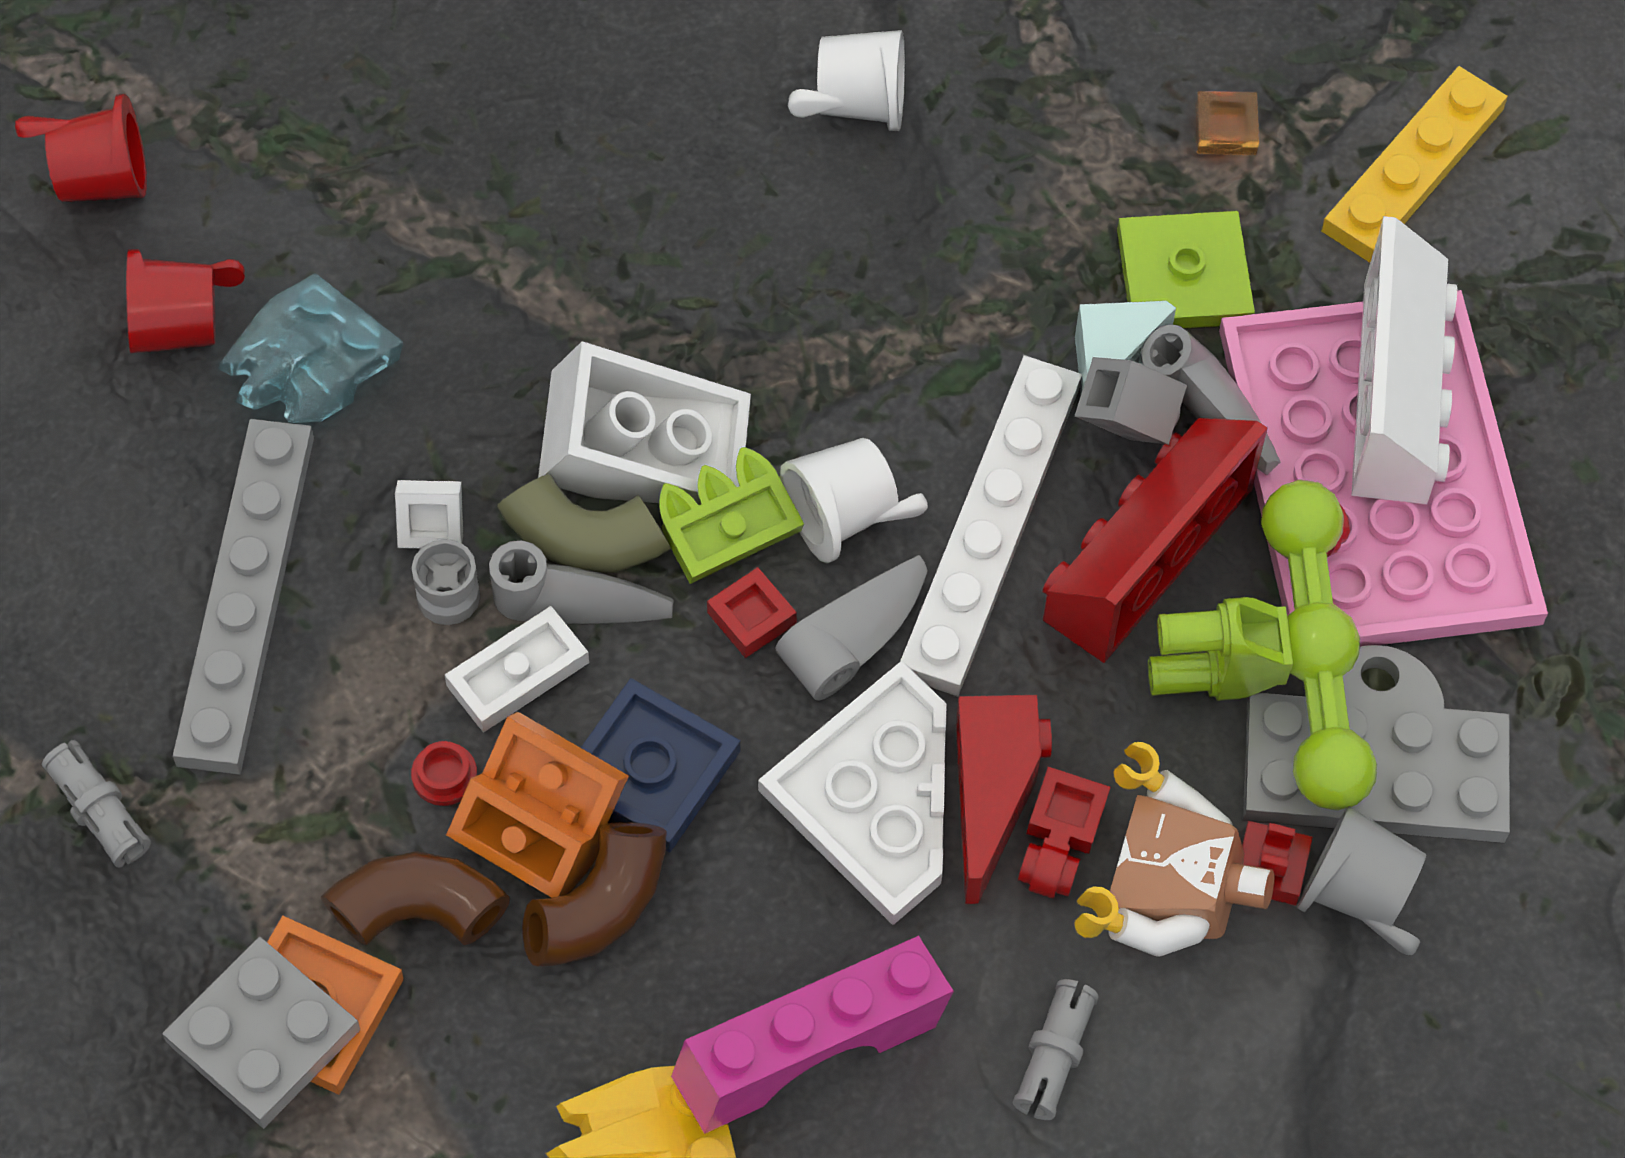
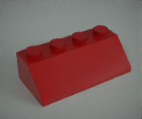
(1153, 533)

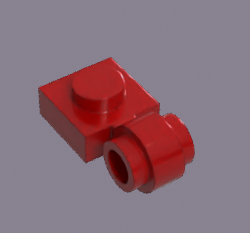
(1066, 818)

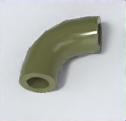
(579, 536)

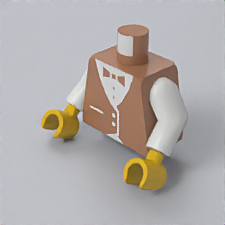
(1174, 868)

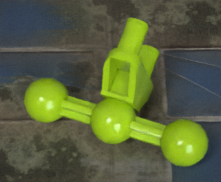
(1259, 646)

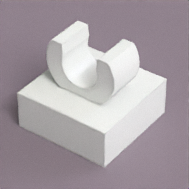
(428, 512)

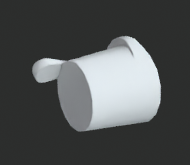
(857, 79)
(843, 494)

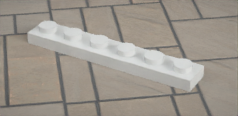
(990, 524)

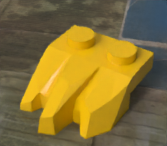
(639, 1119)

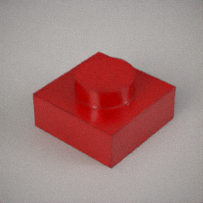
(751, 612)

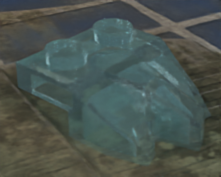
(309, 352)

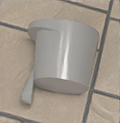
(1366, 876)

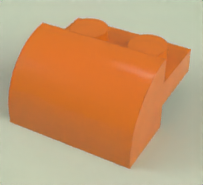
(538, 806)

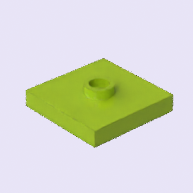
(1189, 262)

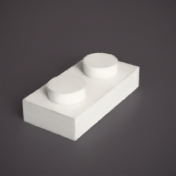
(517, 669)

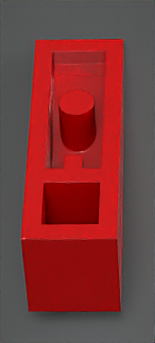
(997, 769)

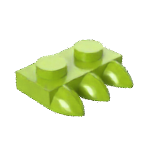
(730, 519)

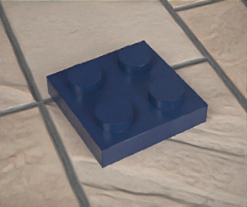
(666, 752)

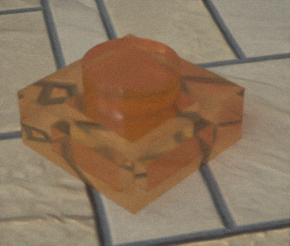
(1227, 123)

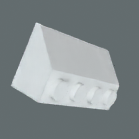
(1403, 369)

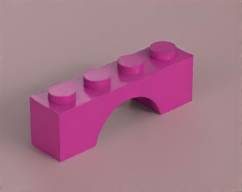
(759, 1052)

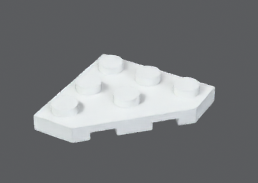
(873, 791)

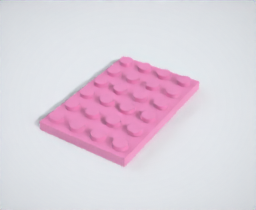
(1406, 565)

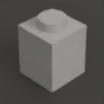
(1131, 400)

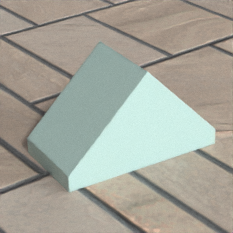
(1117, 330)

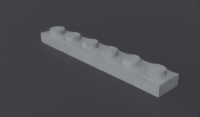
(244, 598)

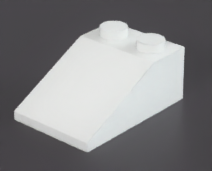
(633, 425)

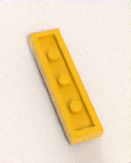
(1415, 161)

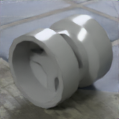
(446, 567)

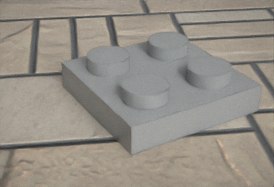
(261, 1032)

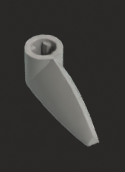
(1209, 388)
(572, 592)
(844, 634)

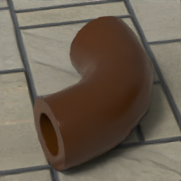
(418, 888)
(603, 905)

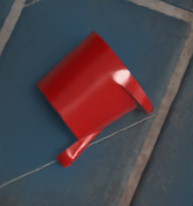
(93, 153)
(174, 301)

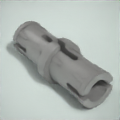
(96, 803)
(1055, 1049)

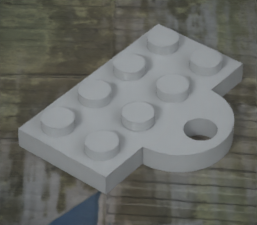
(1435, 765)

